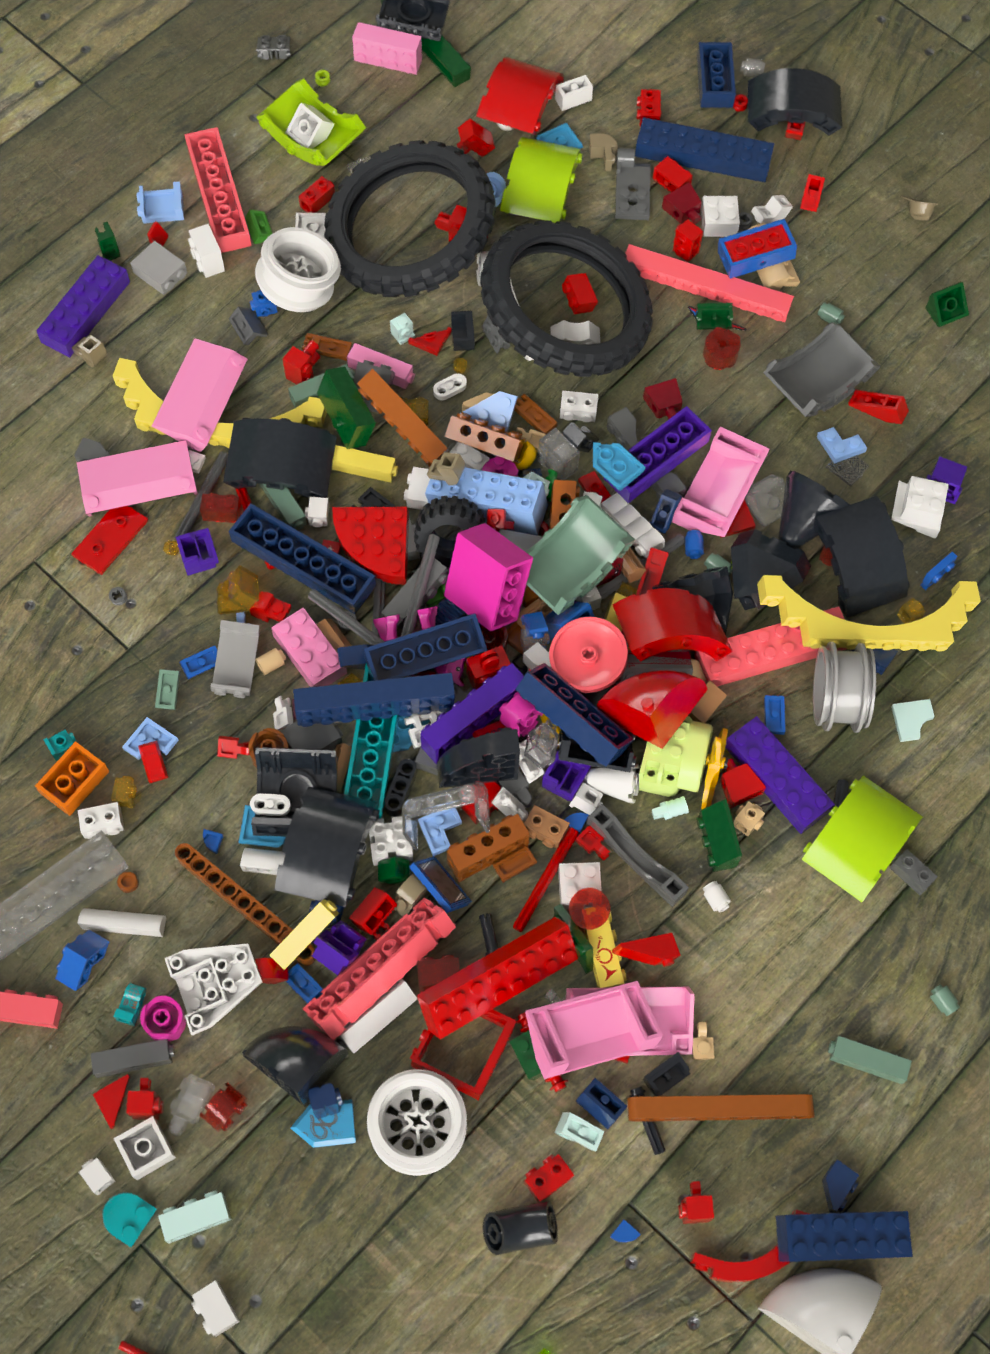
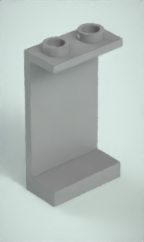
(235, 659)

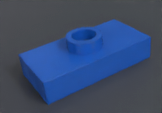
(199, 662)
(774, 714)
(303, 984)

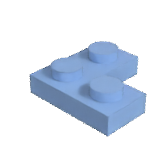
(840, 449)
(149, 732)
(434, 829)

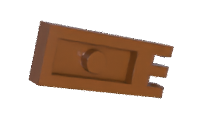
(329, 347)
(535, 415)

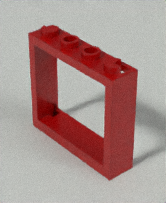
(477, 1091)

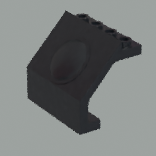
(414, 17)
(290, 774)

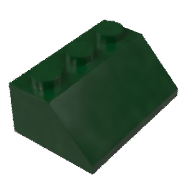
(719, 836)

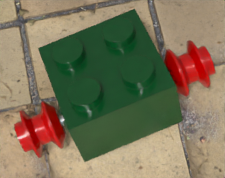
(525, 1053)

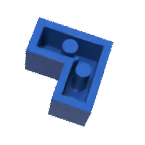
(80, 958)

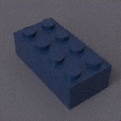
(716, 75)

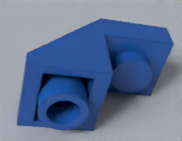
(535, 624)

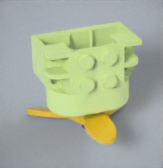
(683, 762)

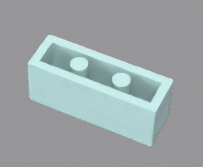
(194, 1216)

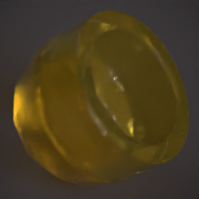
(460, 365)
(171, 544)

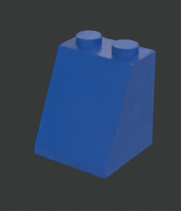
(556, 622)

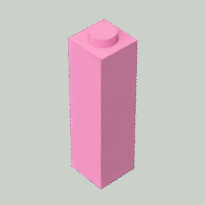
(403, 371)

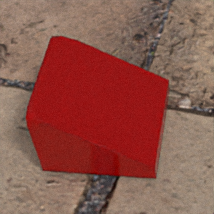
(157, 234)

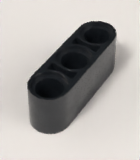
(400, 778)

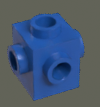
(262, 304)

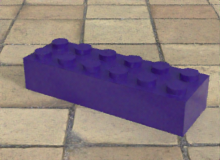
(83, 305)
(665, 450)
(471, 714)
(782, 775)

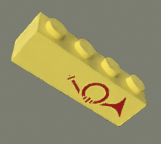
(605, 963)

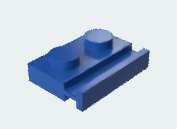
(939, 570)

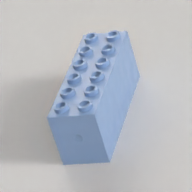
(520, 497)

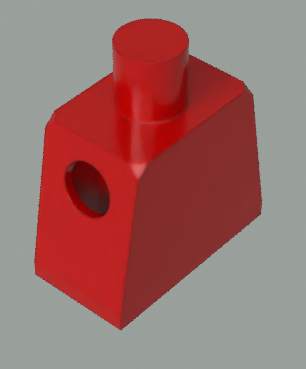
(740, 784)

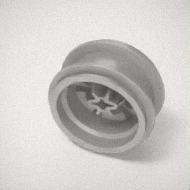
(844, 687)

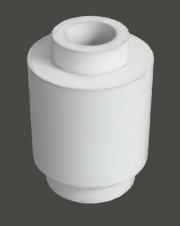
(716, 896)

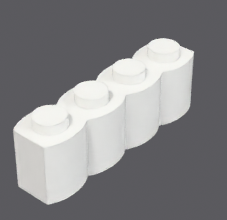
(634, 524)

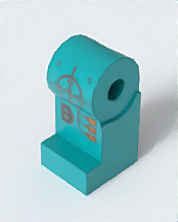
(130, 1004)

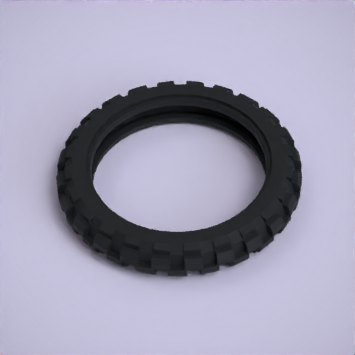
(438, 268)
(539, 345)

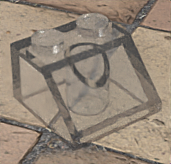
(766, 499)

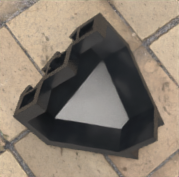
(759, 556)
(712, 585)

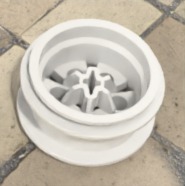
(297, 269)
(397, 1091)

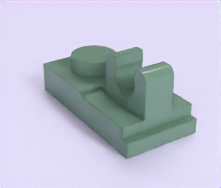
(167, 689)

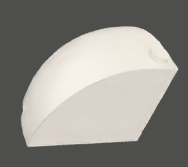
(824, 1307)

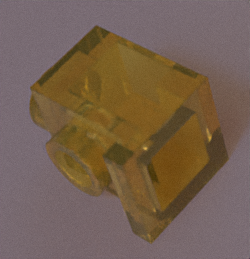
(913, 609)
(124, 791)

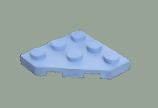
(495, 409)

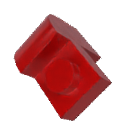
(270, 607)
(271, 971)

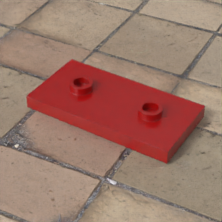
(109, 538)

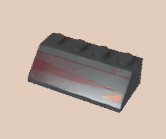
(673, 660)

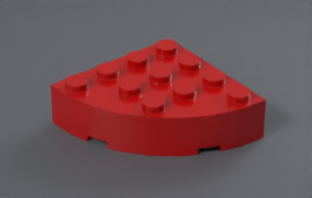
(375, 539)

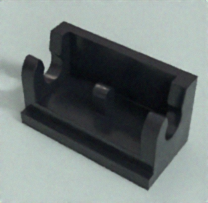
(667, 1075)

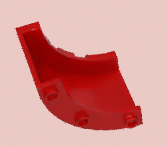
(518, 94)
(670, 621)

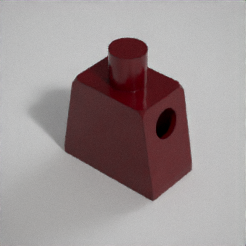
(683, 204)
(663, 398)

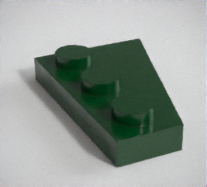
(582, 946)

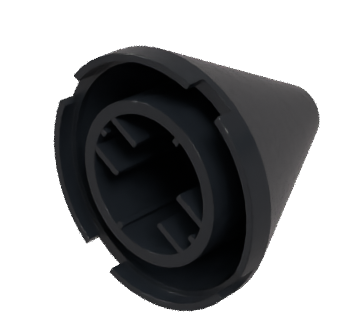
(801, 504)

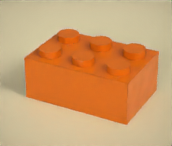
(72, 778)

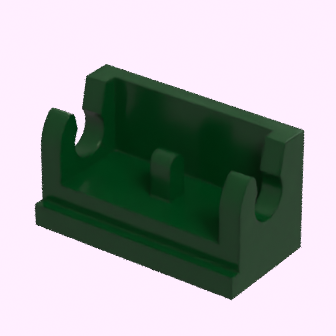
(107, 243)
(714, 315)

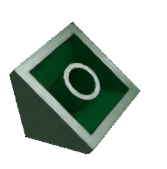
(948, 304)

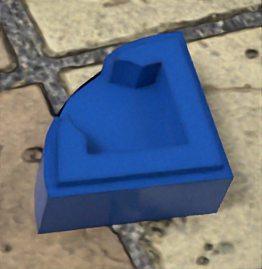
(577, 821)
(212, 840)
(625, 1233)

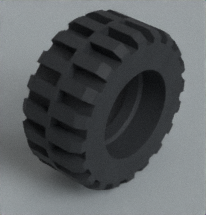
(444, 512)

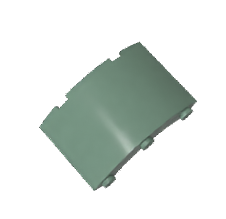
(576, 554)

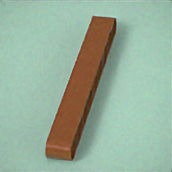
(237, 897)
(720, 1107)

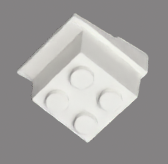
(920, 505)

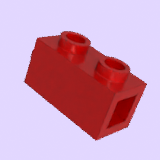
(317, 195)

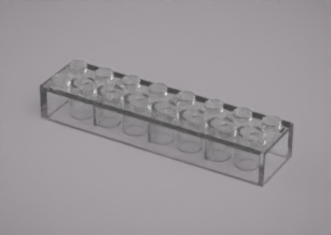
(57, 891)

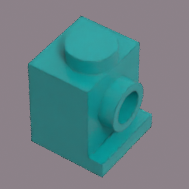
(55, 746)

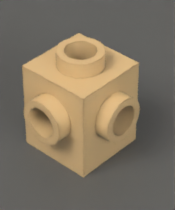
(749, 818)

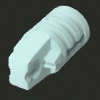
(671, 809)

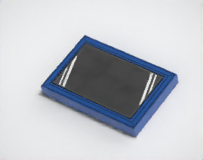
(440, 884)

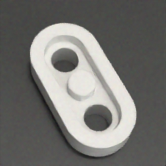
(448, 386)
(271, 804)

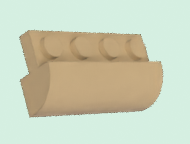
(778, 275)

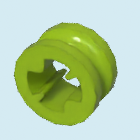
(322, 73)

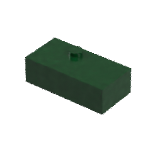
(346, 407)

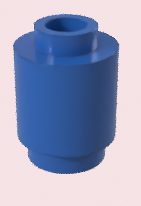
(694, 544)

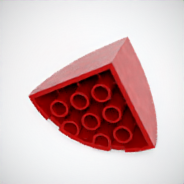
(653, 703)

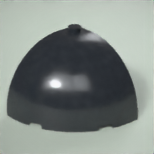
(296, 1058)

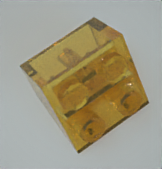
(237, 591)

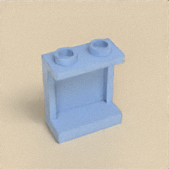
(161, 204)

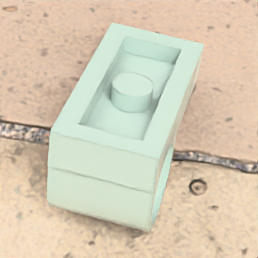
(578, 1130)

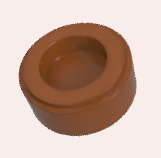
(127, 882)

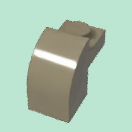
(603, 147)
(90, 350)
(448, 468)
(409, 894)

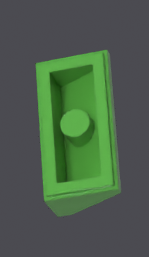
(258, 226)

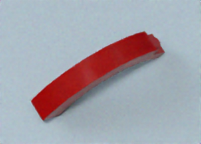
(654, 570)
(741, 1271)

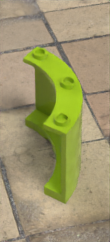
(281, 112)
(540, 179)
(861, 838)

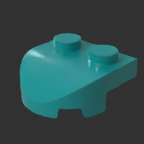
(126, 1216)

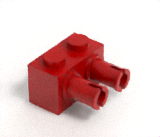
(299, 363)

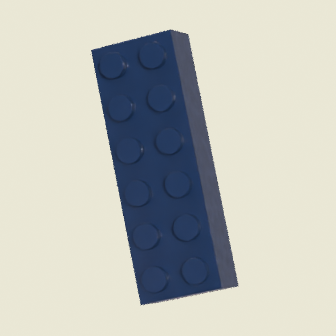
(425, 649)
(574, 714)
(843, 1236)

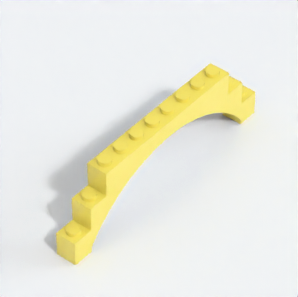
(141, 397)
(820, 627)

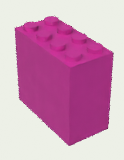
(488, 576)

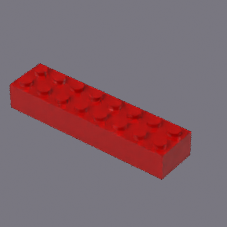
(497, 977)

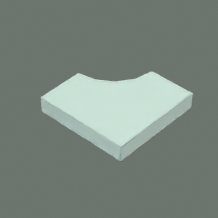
(910, 718)

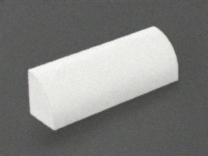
(261, 861)
(122, 922)
(378, 1016)

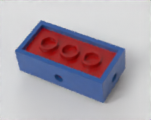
(757, 248)

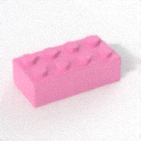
(387, 48)
(308, 649)

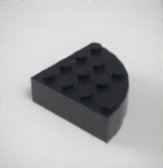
(482, 759)

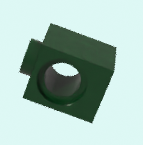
(393, 870)

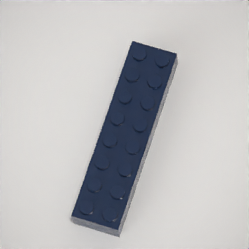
(704, 149)
(302, 558)
(374, 699)

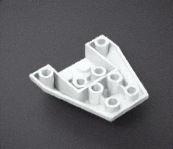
(213, 981)

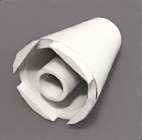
(614, 782)

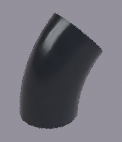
(520, 1228)

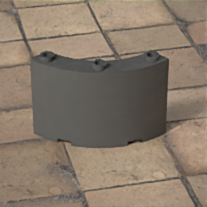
(822, 371)

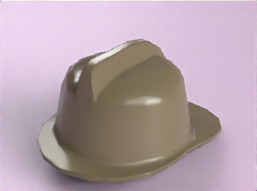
(919, 209)

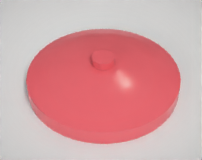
(589, 654)

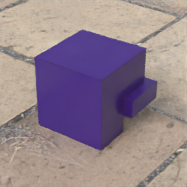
(951, 474)
(197, 551)
(564, 778)
(338, 947)

